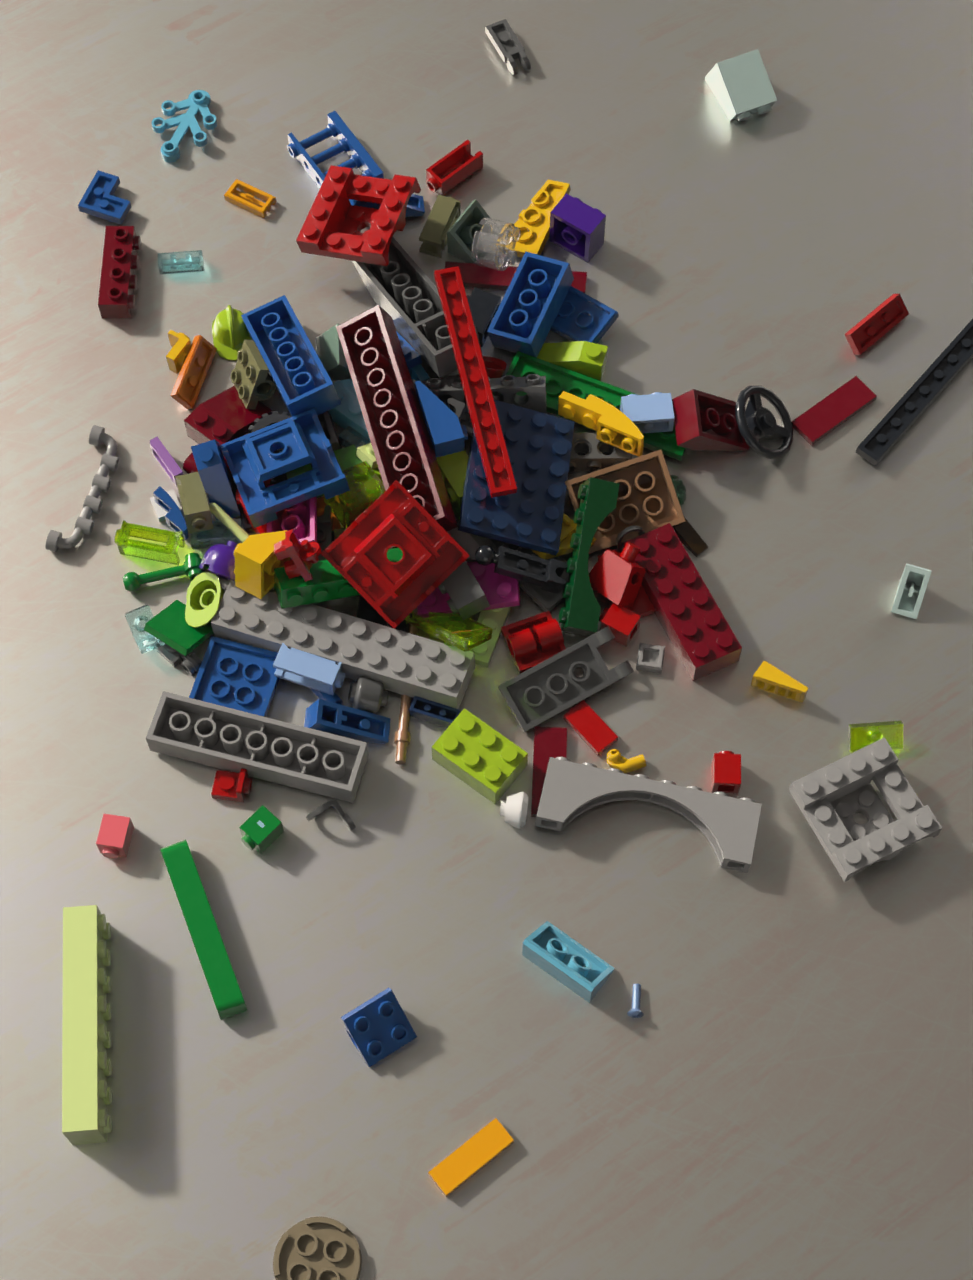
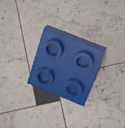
(378, 1027)

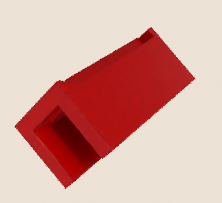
(453, 168)

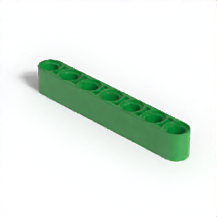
(203, 930)

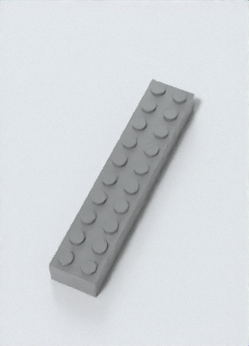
(366, 649)

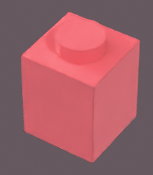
(115, 836)

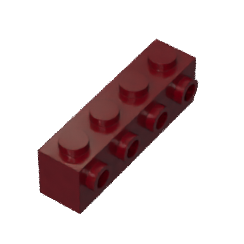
(118, 272)

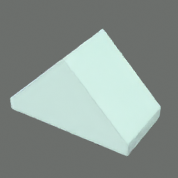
(911, 591)

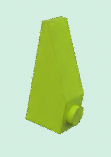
(577, 356)

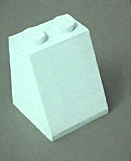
(742, 86)

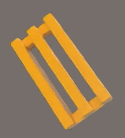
(248, 201)

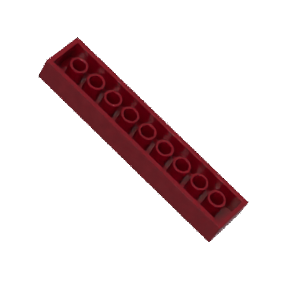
(393, 412)

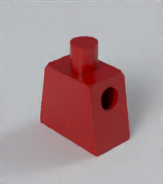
(618, 575)

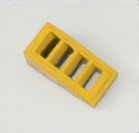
(777, 682)

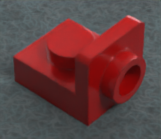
(231, 785)

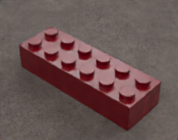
(685, 604)

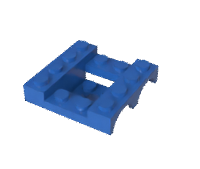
(303, 443)

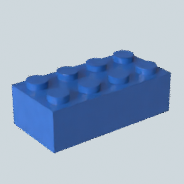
(530, 304)

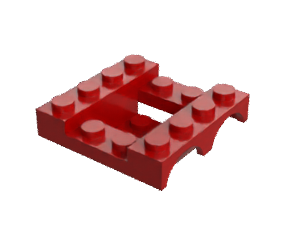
(336, 225)
(399, 586)

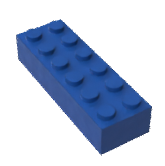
(291, 358)

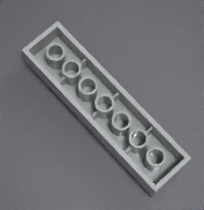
(262, 745)

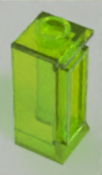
(147, 550)

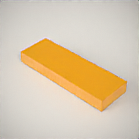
(471, 1157)

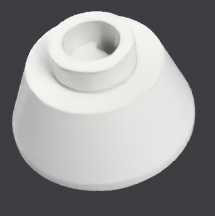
(515, 809)

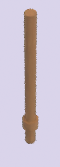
(403, 736)

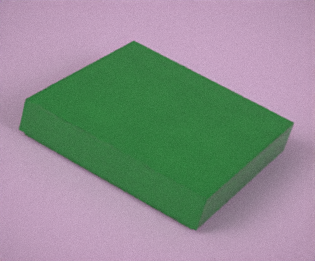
(174, 630)

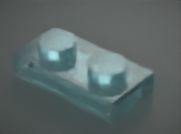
(211, 537)

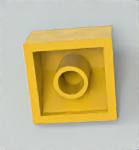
(256, 563)

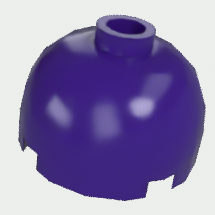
(220, 560)

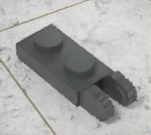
(507, 45)

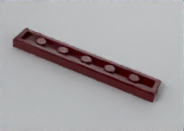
(493, 279)

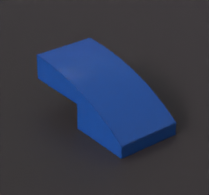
(174, 516)

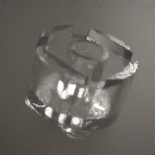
(495, 244)

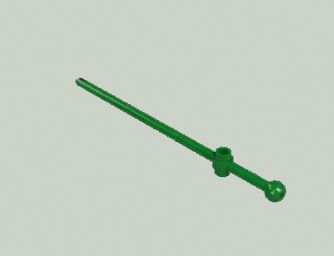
(133, 581)

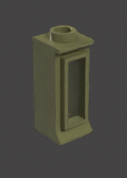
(440, 220)
(194, 503)

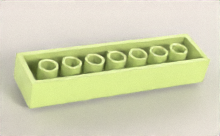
(85, 1026)

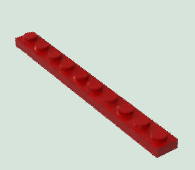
(475, 382)

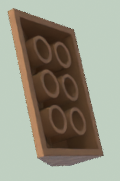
(643, 499)

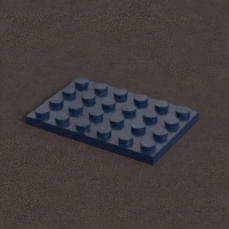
(540, 462)

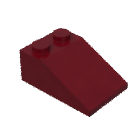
(222, 418)
(707, 423)

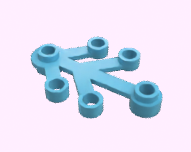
(197, 102)

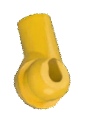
(617, 761)

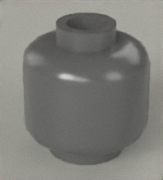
(367, 695)

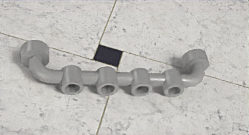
(92, 502)

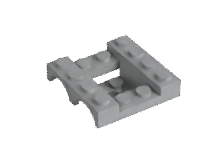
(843, 789)

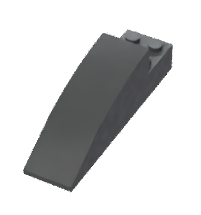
(413, 305)

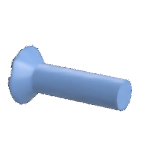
(636, 996)

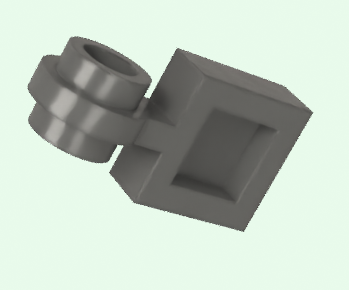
(190, 663)

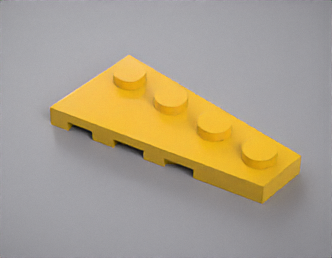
(535, 220)

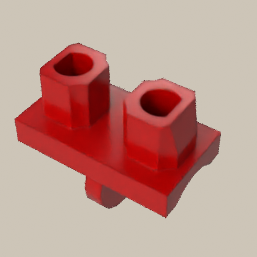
(301, 553)

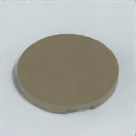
(317, 1251)

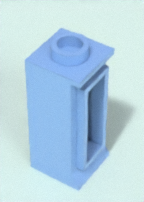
(308, 670)

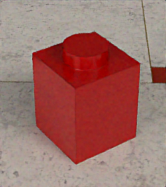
(622, 623)
(726, 772)

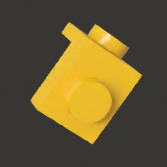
(180, 347)

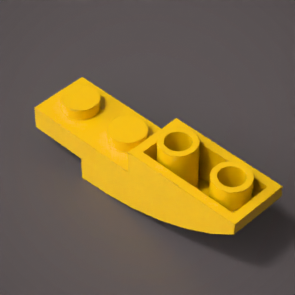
(609, 422)

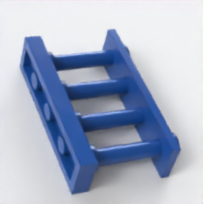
(346, 143)

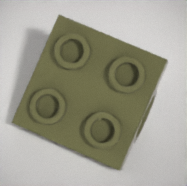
(252, 376)

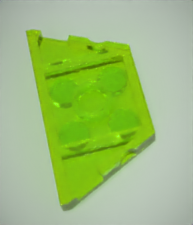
(452, 629)

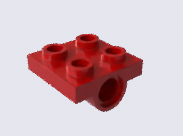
(533, 640)

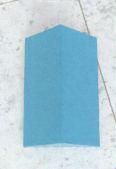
(566, 960)

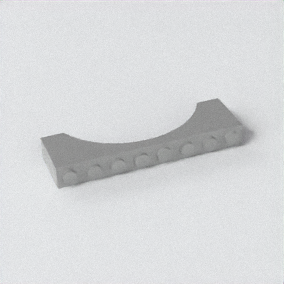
(724, 820)

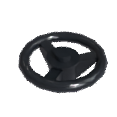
(760, 423)

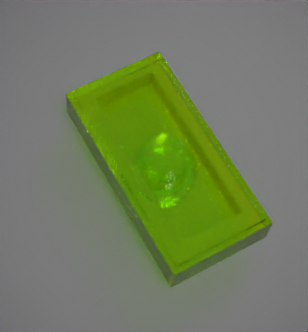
(867, 733)

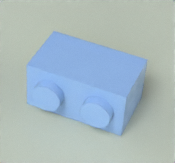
(649, 412)

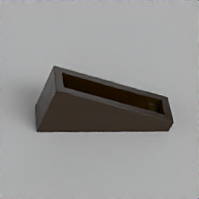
(690, 538)

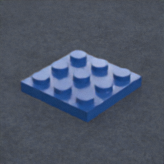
(236, 677)

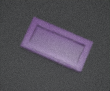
(165, 459)

